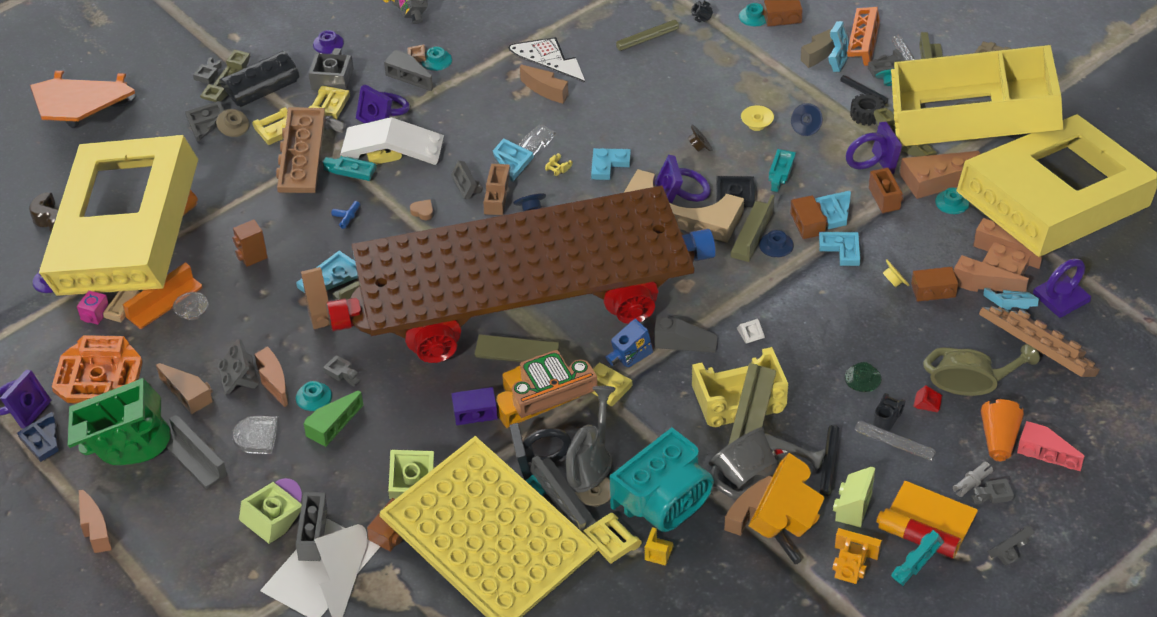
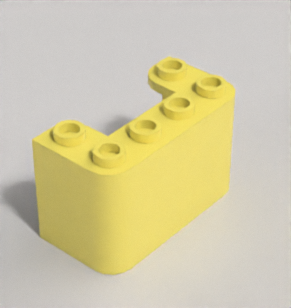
(721, 391)

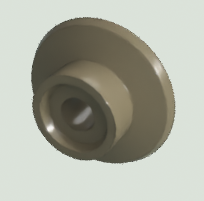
(232, 128)
(598, 495)

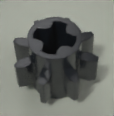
(702, 11)

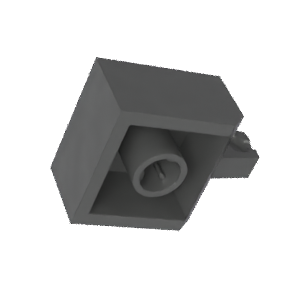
(331, 70)

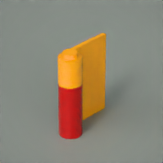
(920, 511)

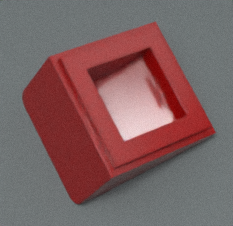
(928, 399)

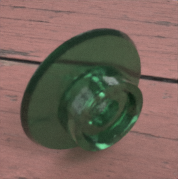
(863, 377)

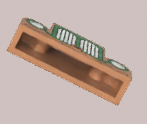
(550, 382)

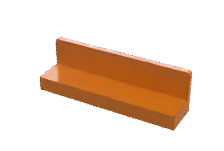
(155, 302)

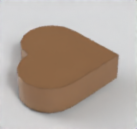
(422, 209)

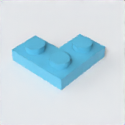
(839, 54)
(605, 159)
(845, 243)

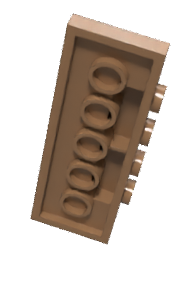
(300, 150)
(1042, 339)

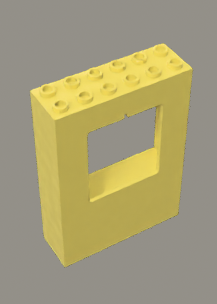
(1018, 80)
(1039, 205)
(120, 249)

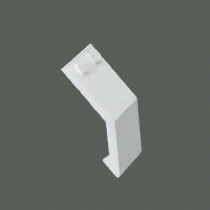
(392, 135)

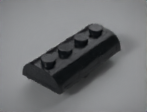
(260, 79)

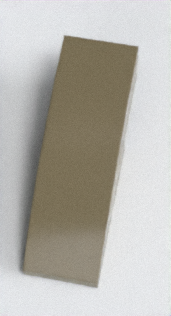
(818, 49)

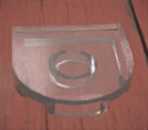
(256, 434)

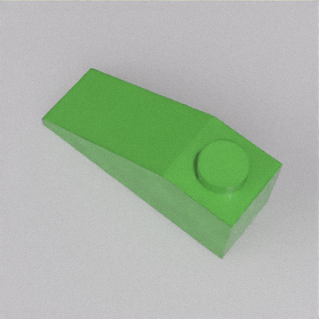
(332, 418)

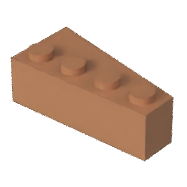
(934, 172)

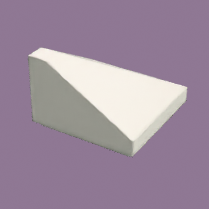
(751, 331)

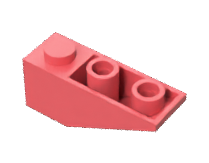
(1046, 445)

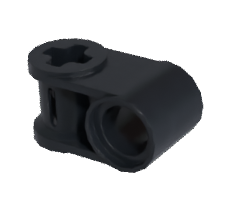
(888, 412)

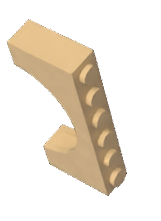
(719, 217)

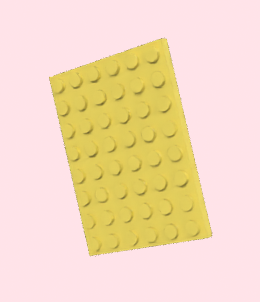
(488, 532)

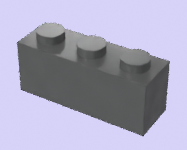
(311, 525)

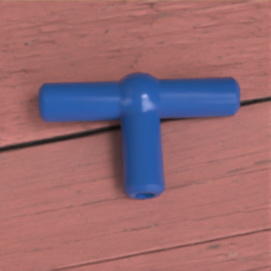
(347, 215)

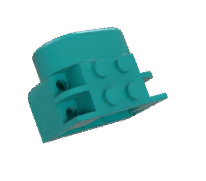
(662, 482)

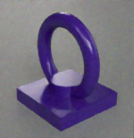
(377, 105)
(885, 148)
(671, 179)
(1061, 292)
(24, 398)

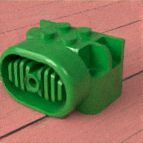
(120, 425)

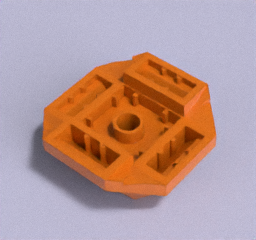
(95, 367)

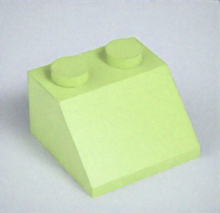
(407, 469)
(854, 497)
(269, 512)

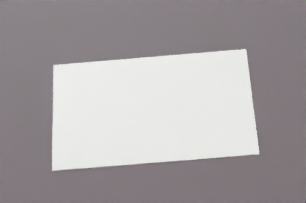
(298, 581)

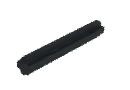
(829, 460)

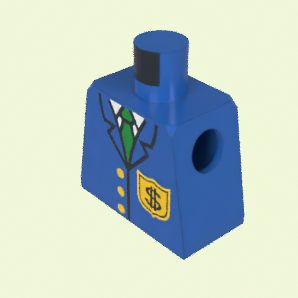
(630, 345)

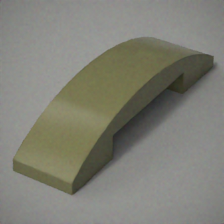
(235, 62)
(886, 115)

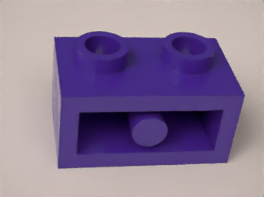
(474, 406)

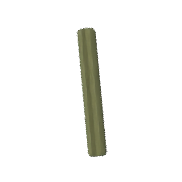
(647, 35)

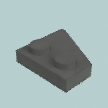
(884, 62)
(203, 119)

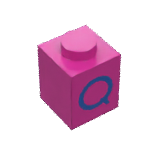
(92, 307)

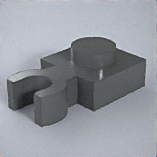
(207, 72)

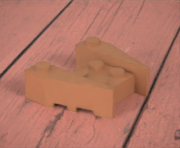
(1002, 266)

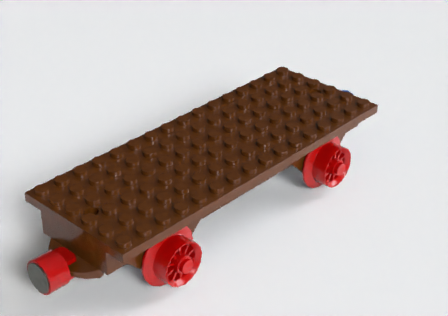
(442, 276)

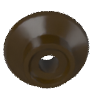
(698, 140)

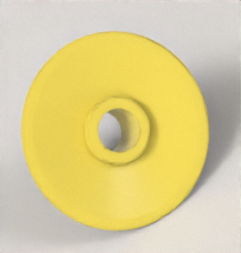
(757, 117)
(894, 275)

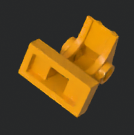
(852, 556)

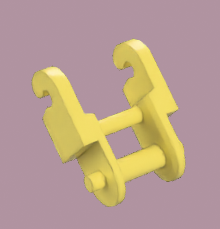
(561, 168)

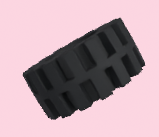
(864, 102)

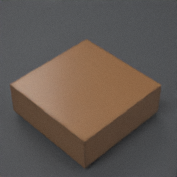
(418, 52)

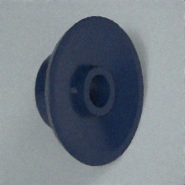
(813, 122)
(530, 202)
(776, 244)

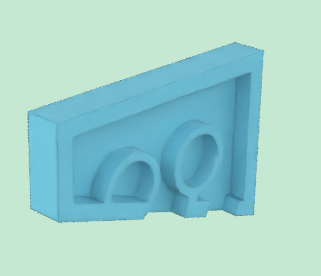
(335, 271)

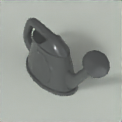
(587, 456)
(752, 460)

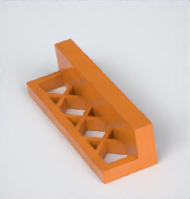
(869, 32)

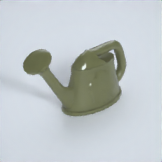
(970, 371)

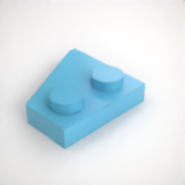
(513, 155)
(835, 208)
(1011, 299)

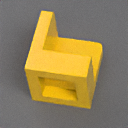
(657, 549)

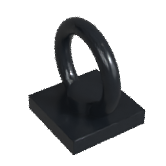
(525, 451)

